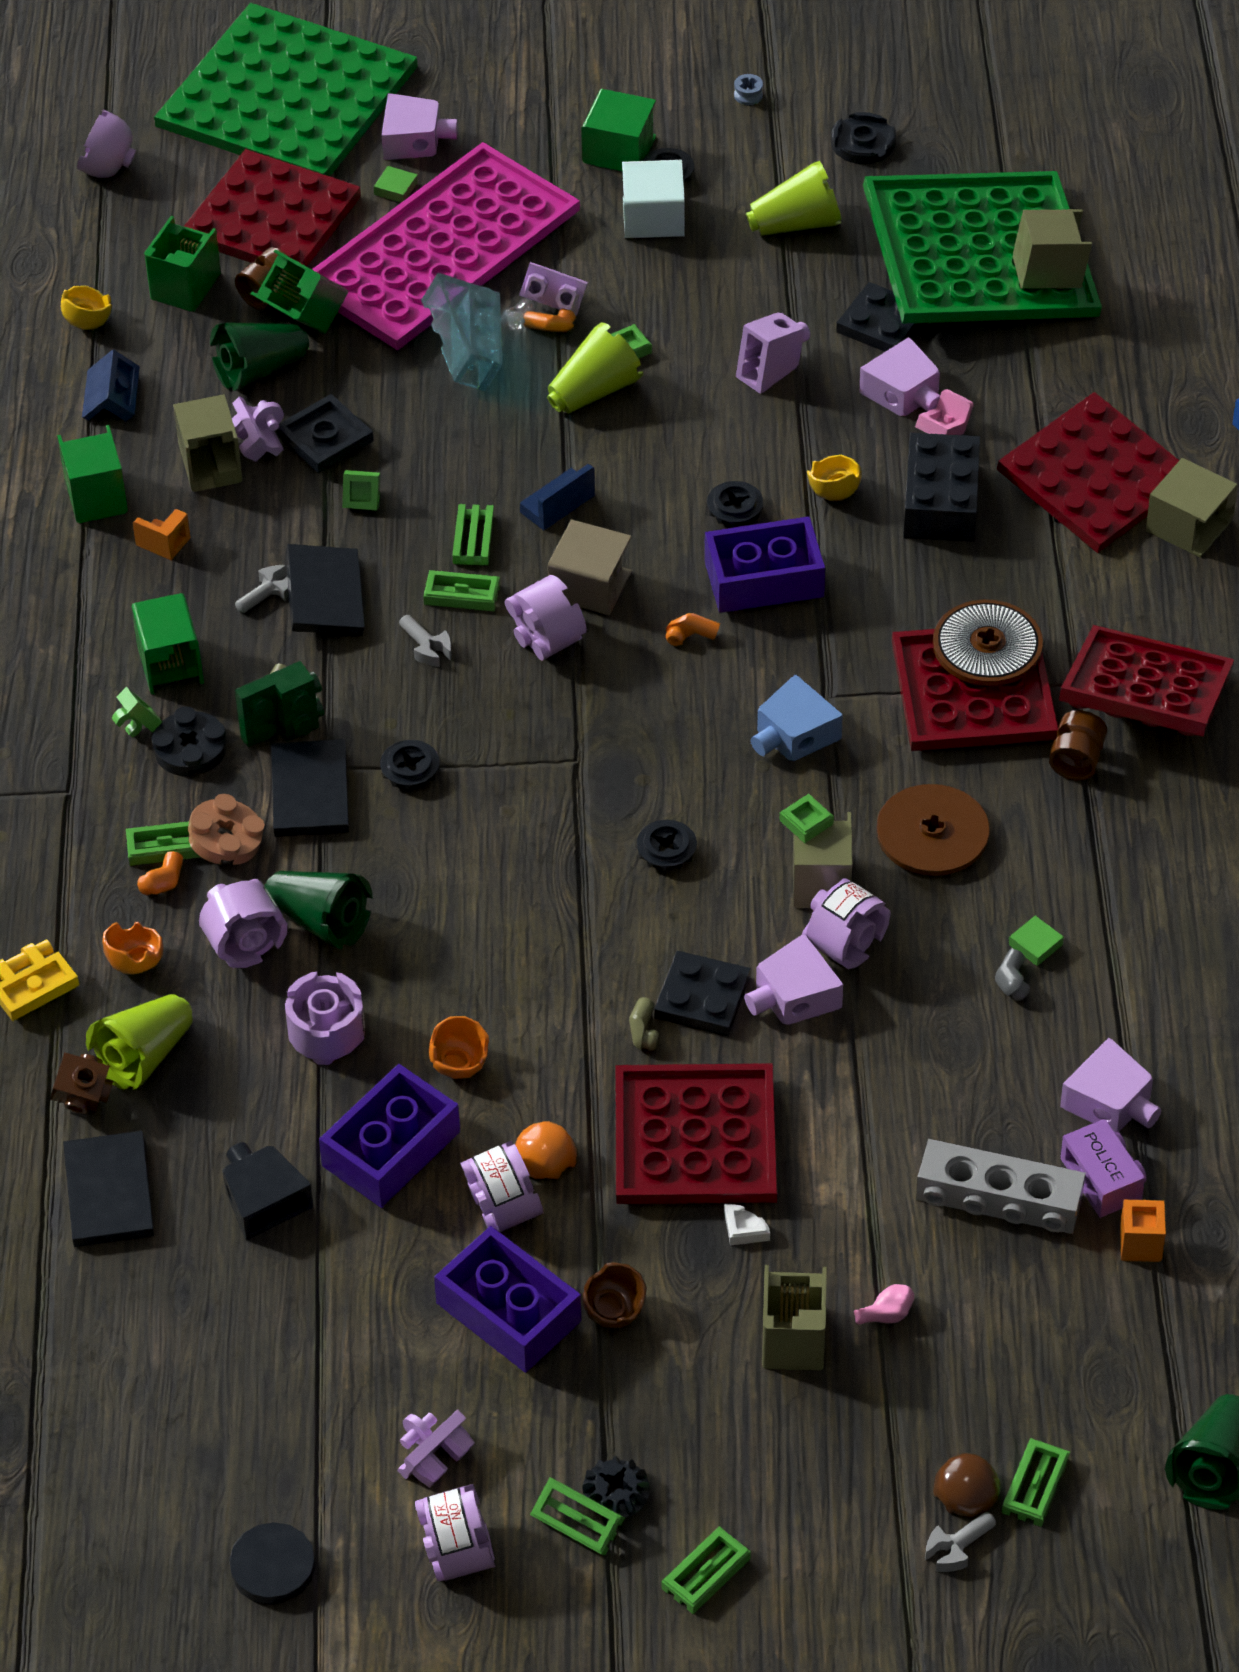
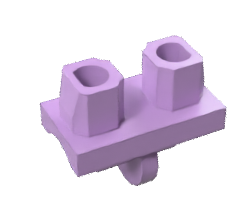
(553, 288)
(260, 425)
(448, 1435)

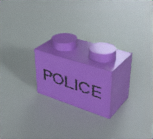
(1107, 1164)

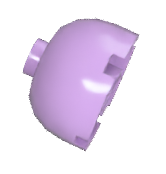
(107, 147)

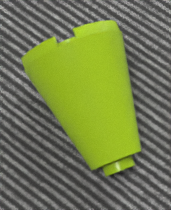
(796, 204)
(594, 371)
(139, 1038)

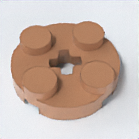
(227, 814)

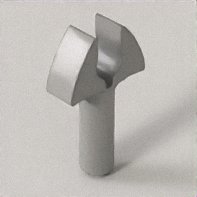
(270, 585)
(427, 642)
(957, 1542)

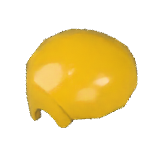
(85, 307)
(835, 477)

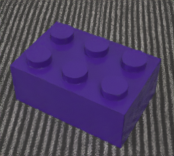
(764, 564)
(389, 1135)
(508, 1299)

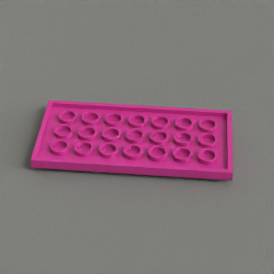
(458, 225)

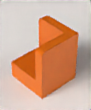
(163, 537)
(1142, 1230)

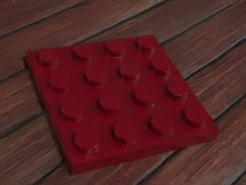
(274, 206)
(1090, 471)
(1147, 680)
(958, 714)
(695, 1134)

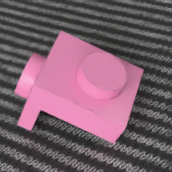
(948, 417)

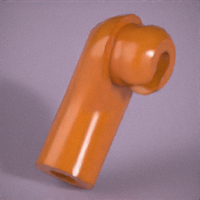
(546, 322)
(688, 625)
(162, 878)

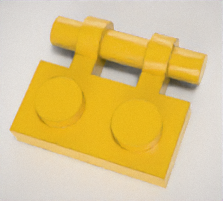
(38, 983)

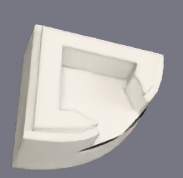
(744, 1226)

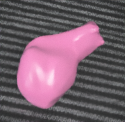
(890, 1306)

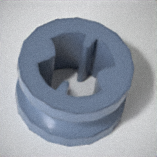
(748, 89)

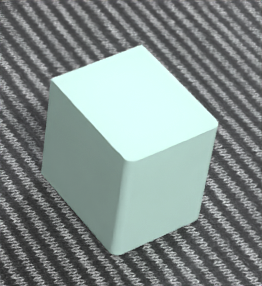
(653, 199)

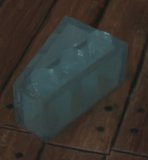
(469, 327)

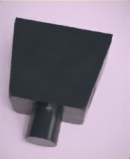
(264, 1188)

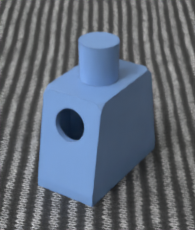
(796, 722)

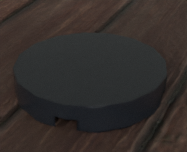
(863, 138)
(272, 1563)

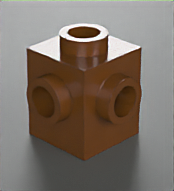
(81, 1083)

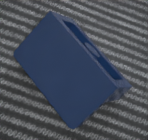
(112, 386)
(559, 497)

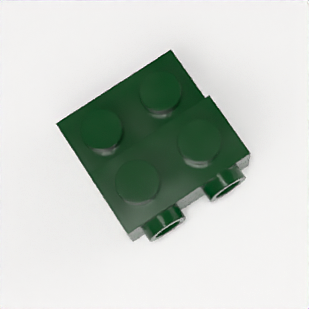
(279, 704)

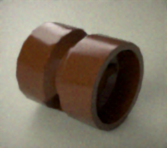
(253, 276)
(1078, 745)

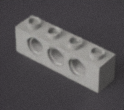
(989, 1171)

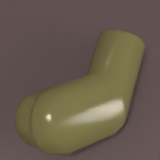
(639, 1021)

